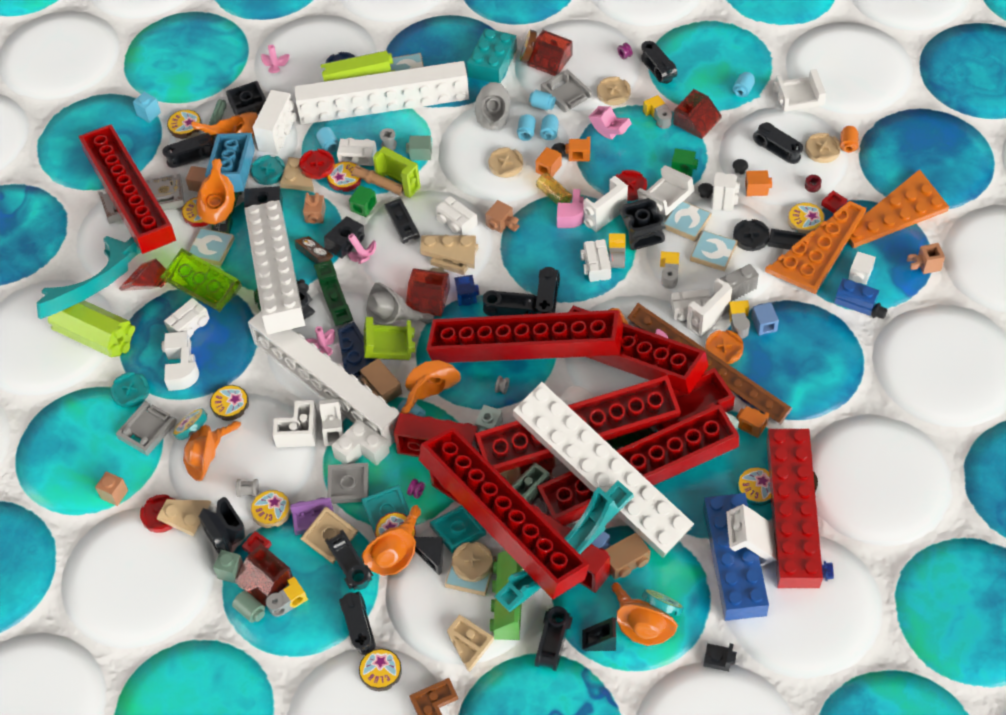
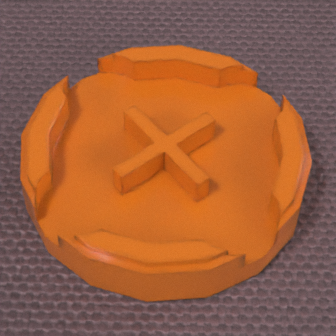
(725, 345)

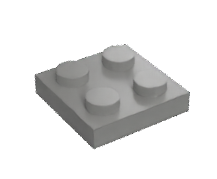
(348, 482)

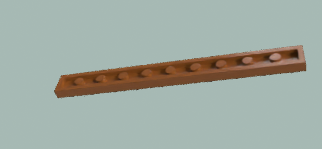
(734, 379)

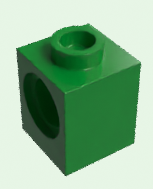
(684, 161)
(362, 201)

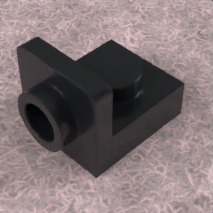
(719, 657)

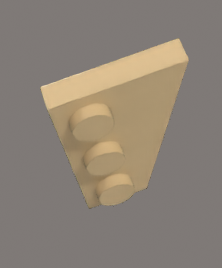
(451, 247)

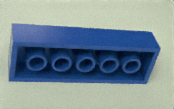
(738, 571)

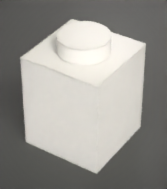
(861, 268)
(174, 343)

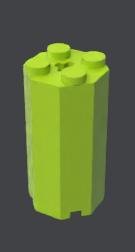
(358, 66)
(94, 328)

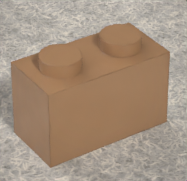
(380, 381)
(628, 555)

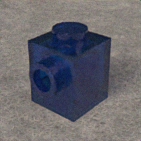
(466, 290)

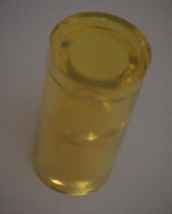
(553, 189)

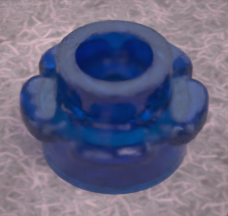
(827, 570)

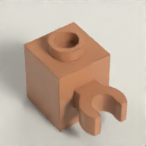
(314, 208)
(500, 217)
(929, 258)

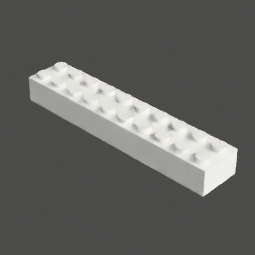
(382, 92)
(274, 267)
(326, 377)
(601, 466)

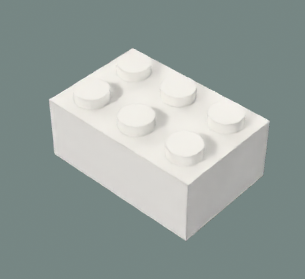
(274, 122)

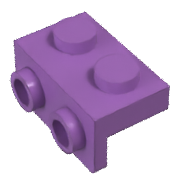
(306, 512)

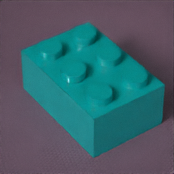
(492, 56)

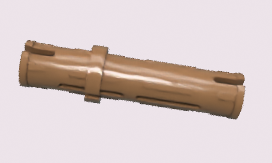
(372, 177)

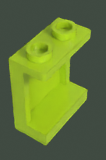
(398, 168)
(388, 341)

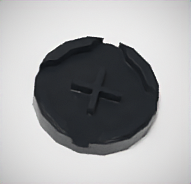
(751, 235)

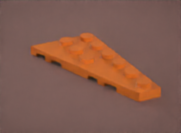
(905, 206)
(817, 252)

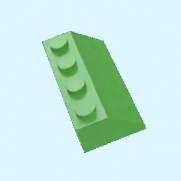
(505, 624)

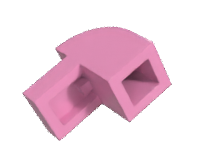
(606, 122)
(571, 214)

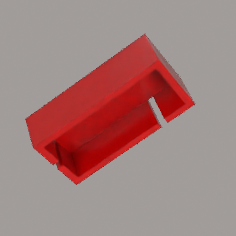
(706, 394)

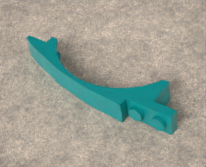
(61, 298)
(591, 524)

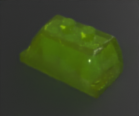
(201, 280)

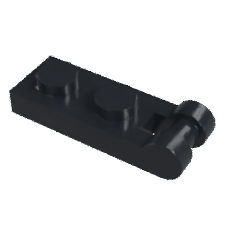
(402, 220)

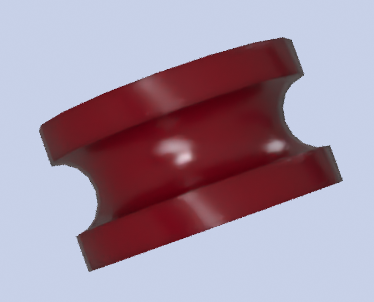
(813, 188)

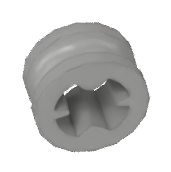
(502, 385)

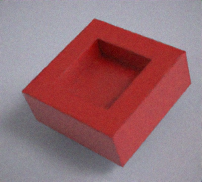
(833, 201)
(254, 541)

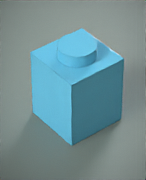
(146, 107)

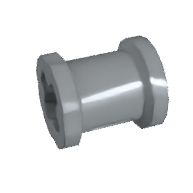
(387, 136)
(247, 487)

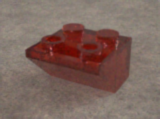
(550, 53)
(696, 114)
(428, 291)
(263, 574)

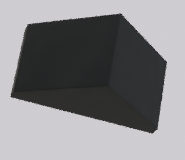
(431, 551)
(600, 636)

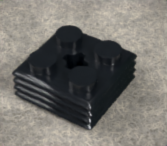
(246, 98)

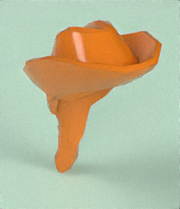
(236, 124)
(215, 196)
(429, 380)
(202, 447)
(393, 548)
(641, 620)

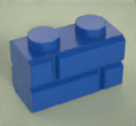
(856, 296)

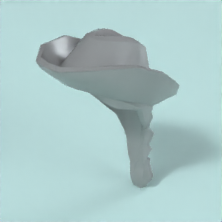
(492, 106)
(388, 307)

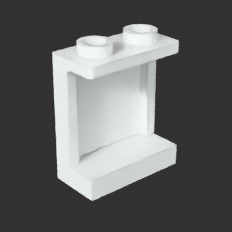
(800, 92)
(669, 190)
(606, 208)
(703, 318)
(751, 531)

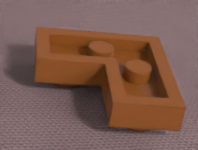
(433, 697)

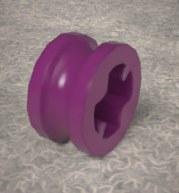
(624, 51)
(416, 488)

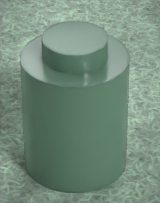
(249, 607)

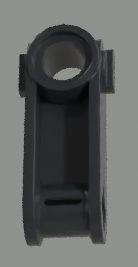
(658, 62)
(778, 143)
(189, 150)
(547, 290)
(508, 303)
(349, 561)
(358, 622)
(553, 637)

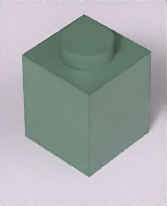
(419, 147)
(227, 566)

